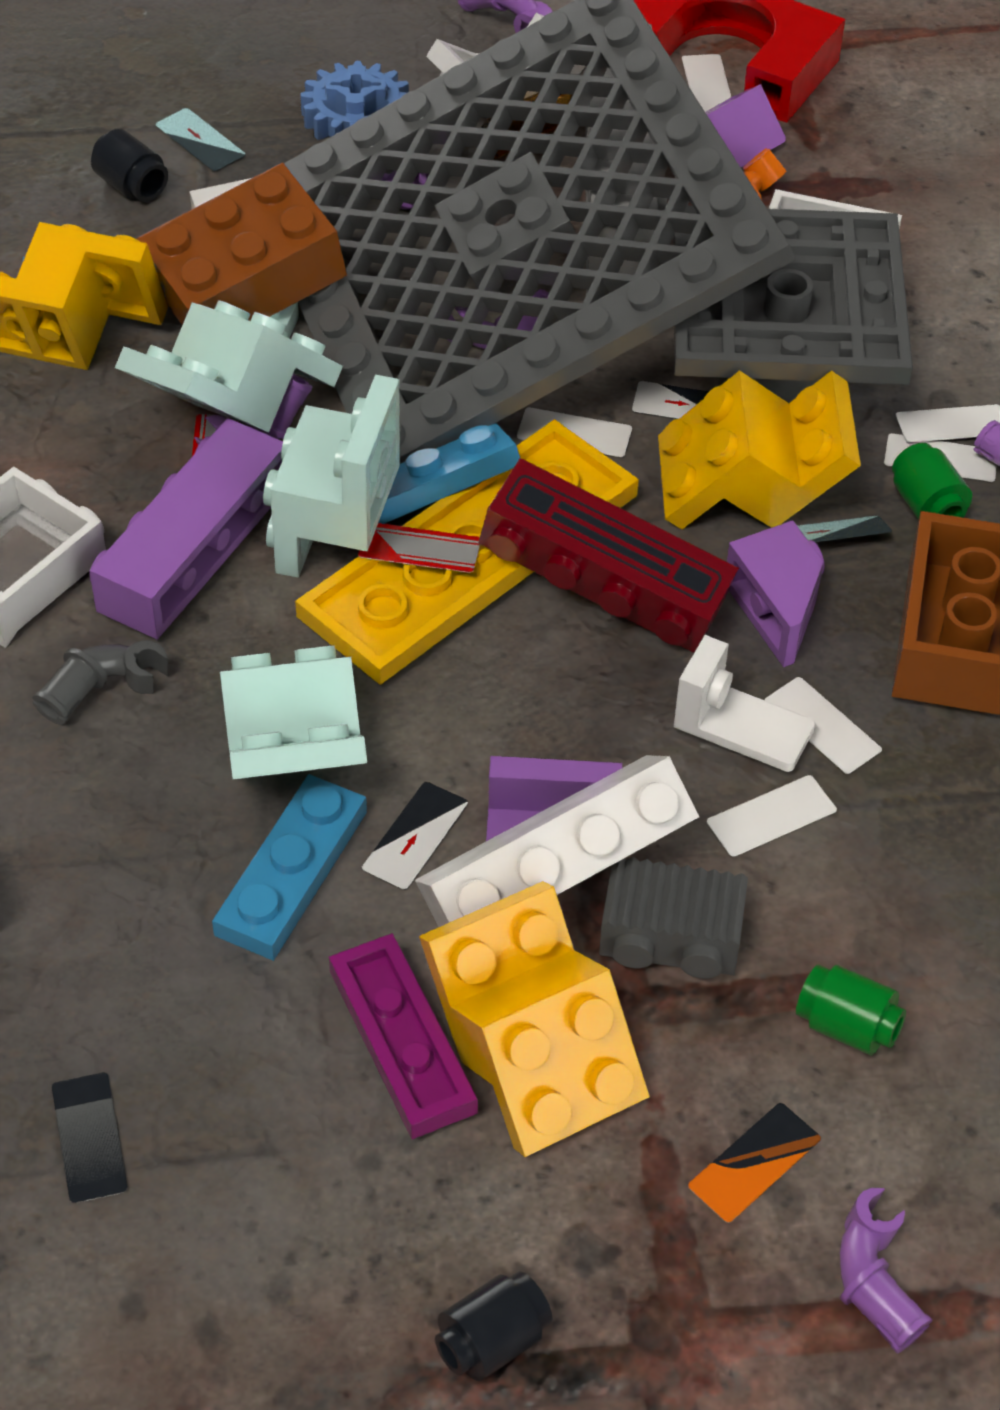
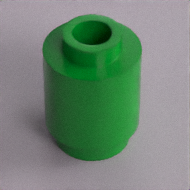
(930, 482)
(851, 1008)

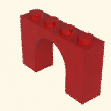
(794, 41)

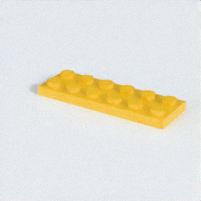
(397, 611)

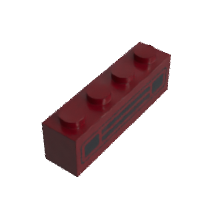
(606, 555)

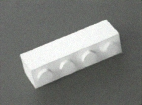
(565, 840)

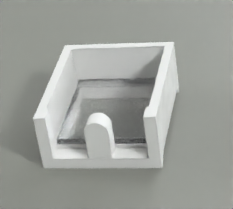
(42, 548)

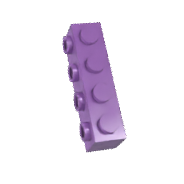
(186, 530)

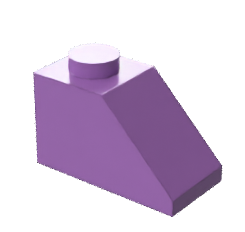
(777, 585)

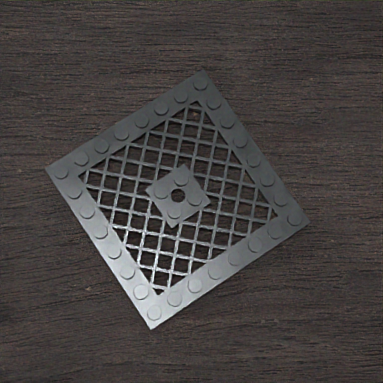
(728, 246)

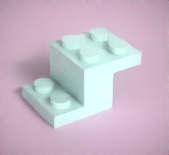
(231, 363)
(334, 477)
(291, 713)

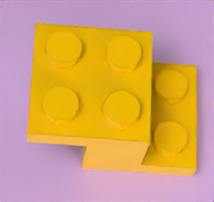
(69, 291)
(757, 450)
(534, 1018)

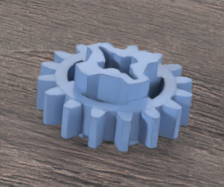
(347, 96)

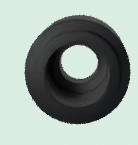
(129, 166)
(492, 1325)

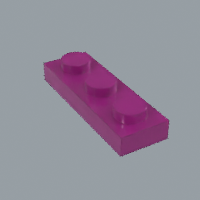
(403, 1036)

